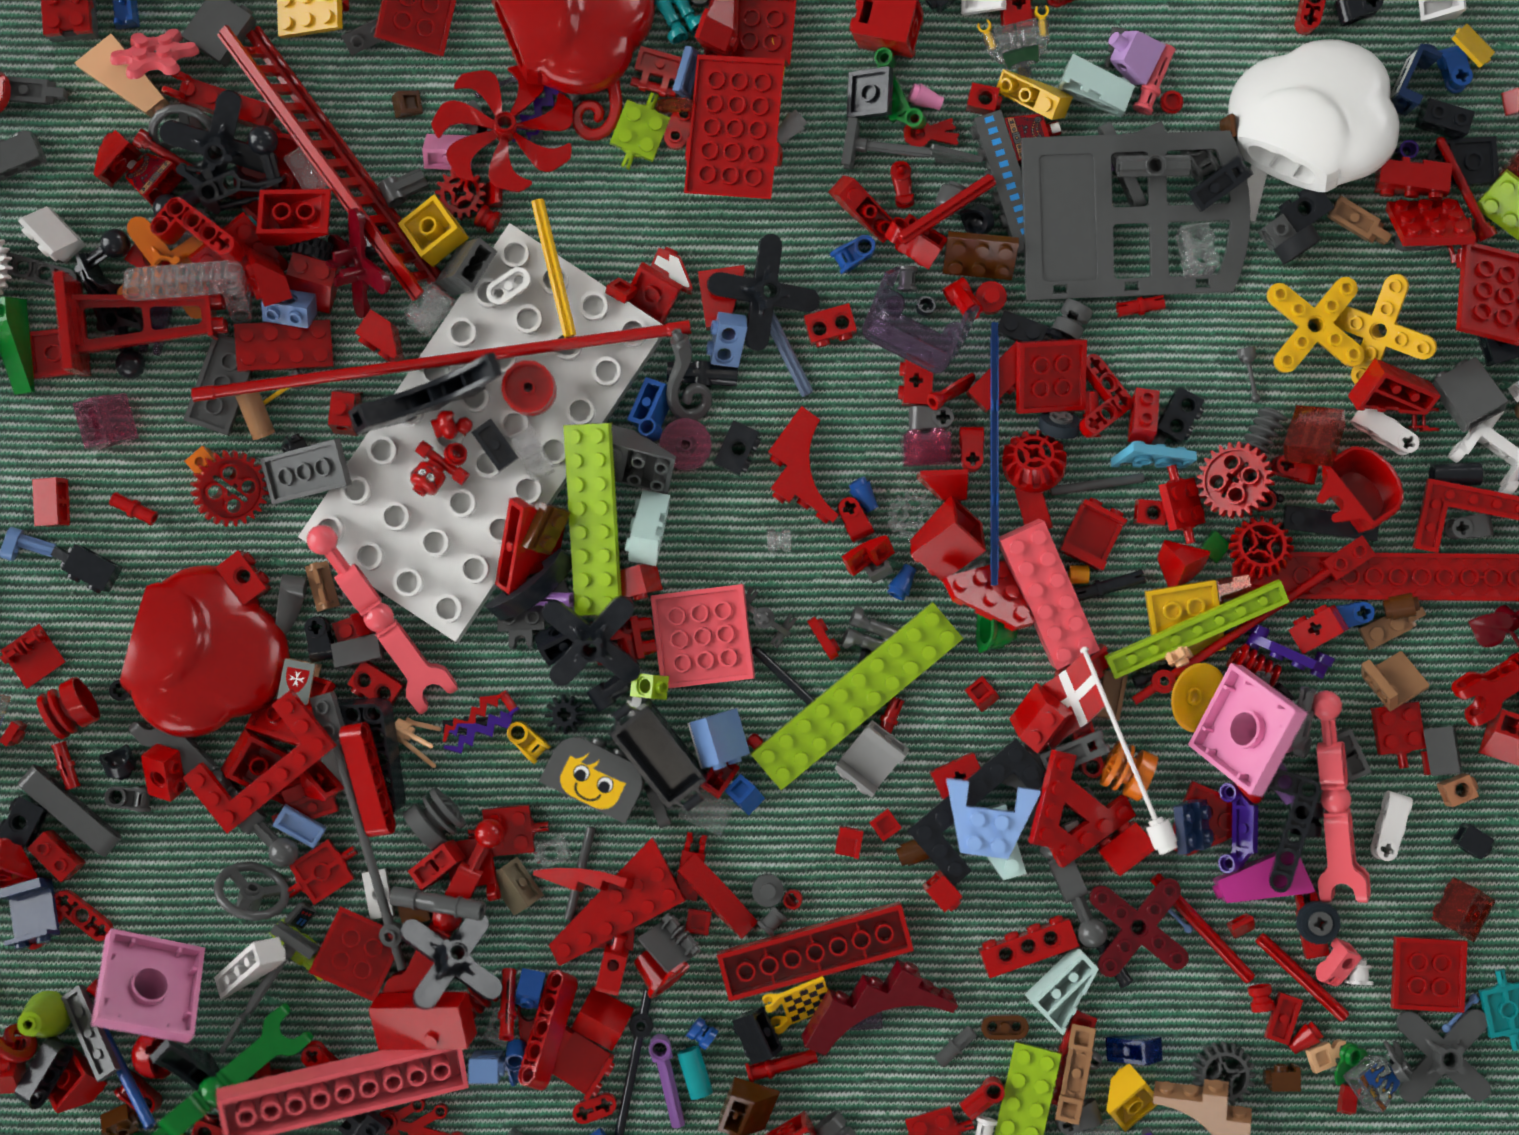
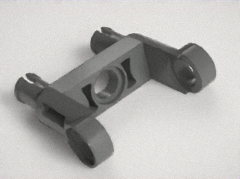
(1301, 742)

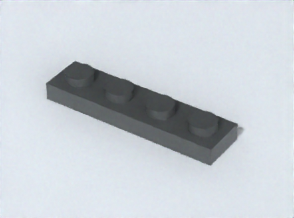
(92, 1038)

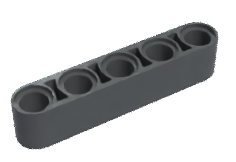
(69, 810)

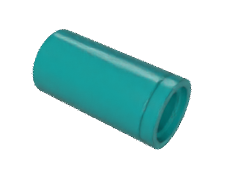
(695, 1072)

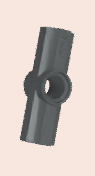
(1166, 166)

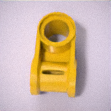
(528, 742)

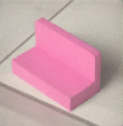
(435, 151)

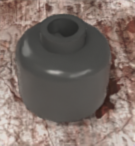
(948, 191)

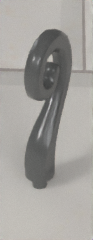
(683, 354)

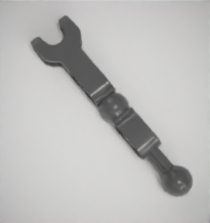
(281, 851)
(1091, 930)

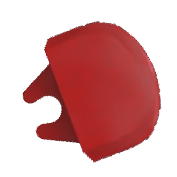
(1362, 488)

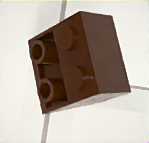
(746, 1108)

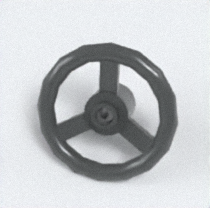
(183, 111)
(251, 893)

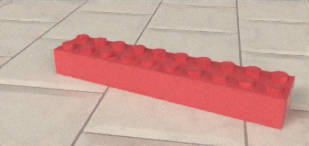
(338, 1090)

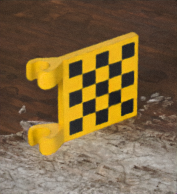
(797, 1003)

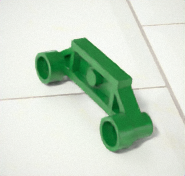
(900, 106)

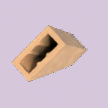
(138, 92)

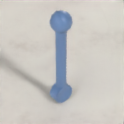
(1187, 927)
(1473, 999)

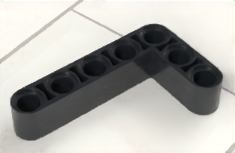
(388, 745)
(1292, 822)

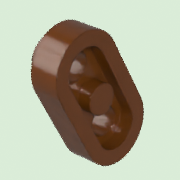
(1004, 1027)

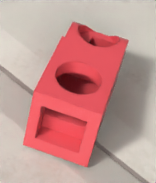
(1338, 963)

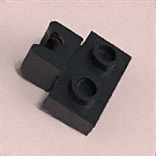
(365, 1124)

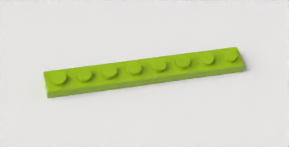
(1197, 628)

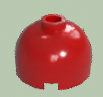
(141, 1057)

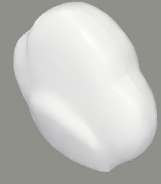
(1316, 115)

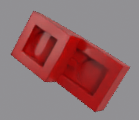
(872, 551)

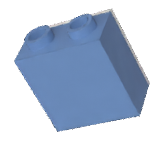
(719, 739)

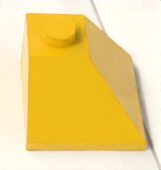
(1129, 1097)

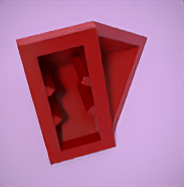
(1180, 562)

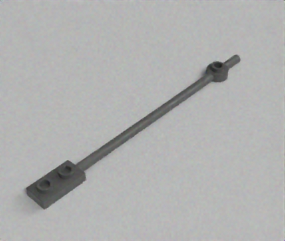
(329, 716)

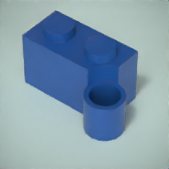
(650, 409)

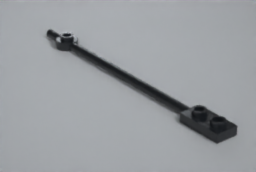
(638, 1034)

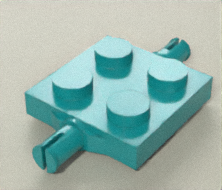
(1502, 1009)

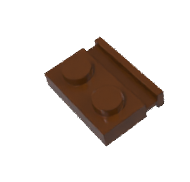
(545, 528)

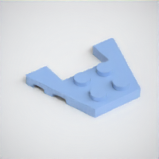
(986, 829)

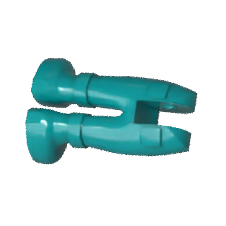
(678, 31)

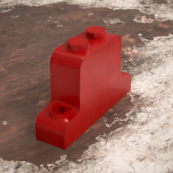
(514, 559)

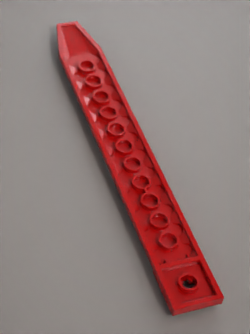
(1393, 574)

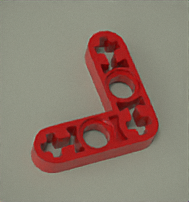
(1110, 402)
(63, 912)

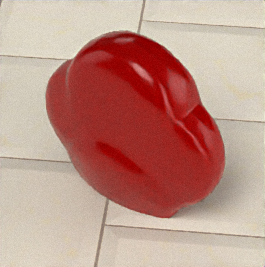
(574, 42)
(201, 654)

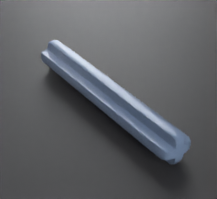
(790, 358)

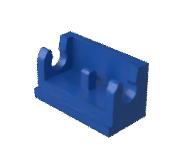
(125, 14)

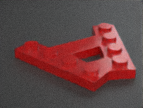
(1060, 790)

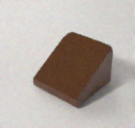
(407, 103)
(1229, 123)

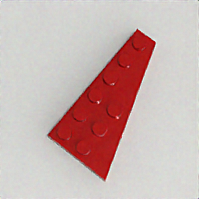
(619, 907)

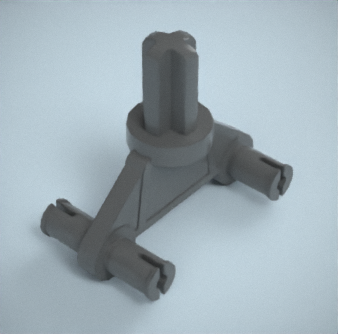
(764, 618)

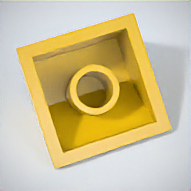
(433, 230)

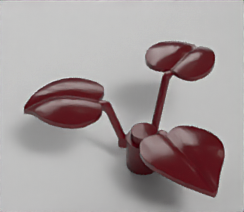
(1492, 628)

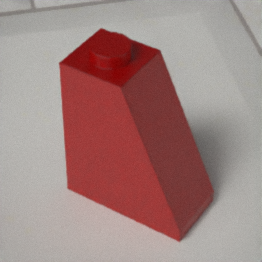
(714, 304)

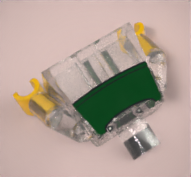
(1018, 43)

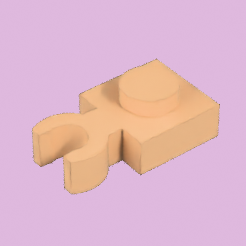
(1179, 657)
(1323, 1055)

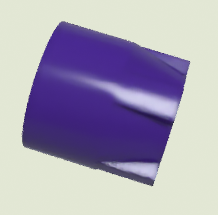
(1412, 148)

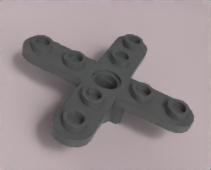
(1435, 1047)

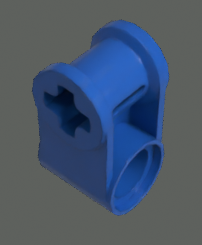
(1454, 69)
(852, 254)
(1350, 616)
(513, 1058)

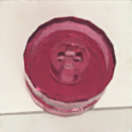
(699, 439)

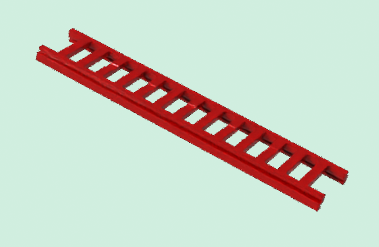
(331, 142)

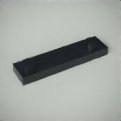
(1320, 522)

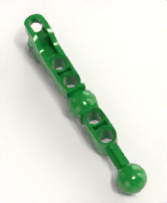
(237, 1071)

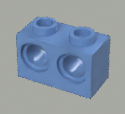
(731, 340)
(486, 1066)

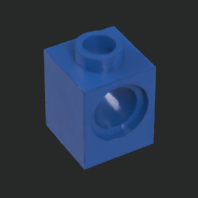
(744, 794)
(530, 988)

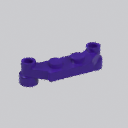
(1318, 665)
(1243, 828)

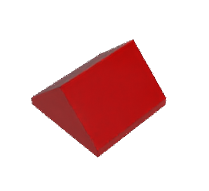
(602, 1018)

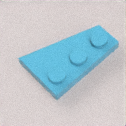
(1144, 454)

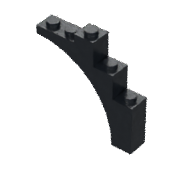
(426, 397)
(188, 1064)

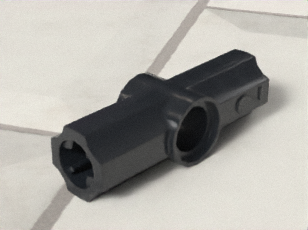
(708, 374)

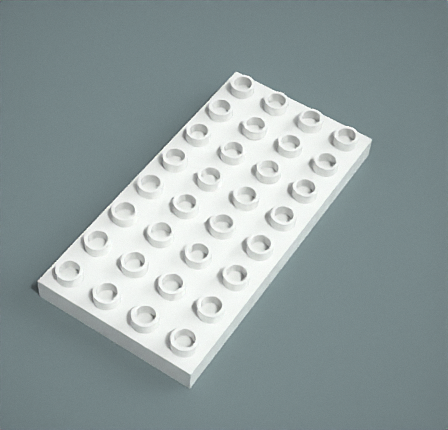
(445, 548)

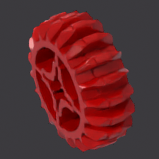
(1269, 563)

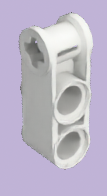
(1385, 431)
(1390, 825)

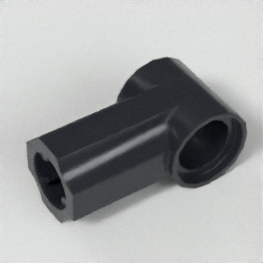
(607, 692)

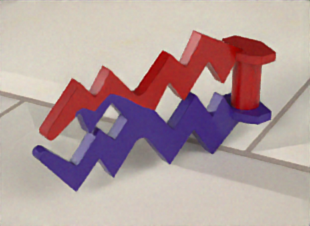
(471, 725)

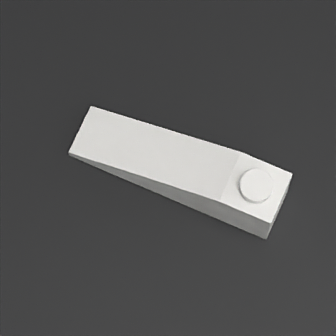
(250, 965)

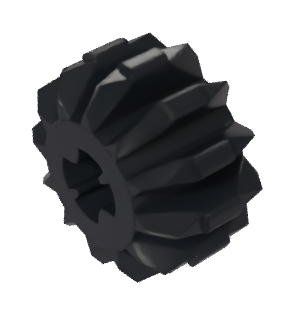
(569, 708)

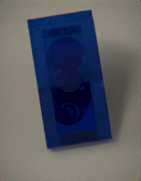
(1134, 1049)

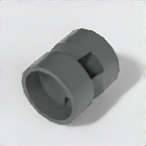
(1068, 326)
(834, 1125)

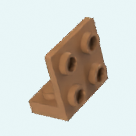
(1394, 680)

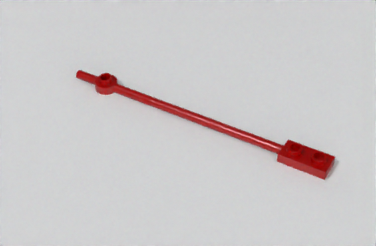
(1335, 566)

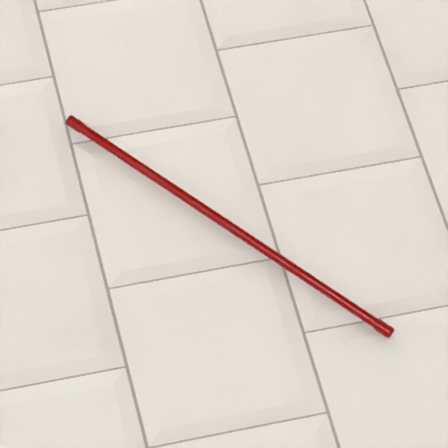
(212, 392)

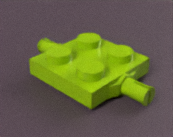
(639, 130)

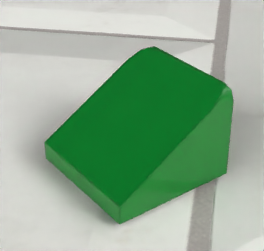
(1216, 545)

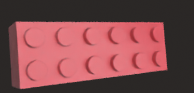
(1048, 593)

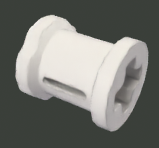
(985, 1125)

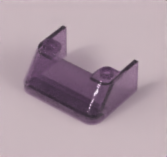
(908, 338)

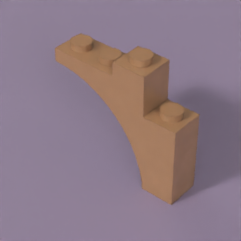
(1205, 1105)

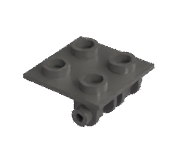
(669, 943)

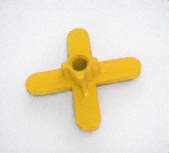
(1385, 313)
(1323, 315)

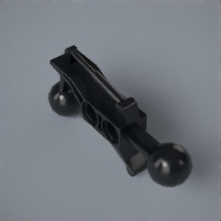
(261, 141)
(116, 245)

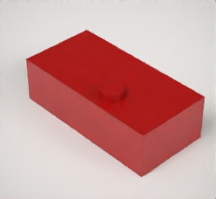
(405, 1027)

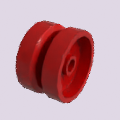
(539, 398)

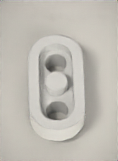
(508, 286)

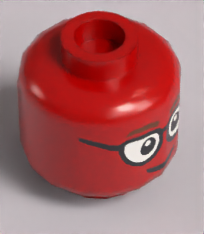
(427, 478)

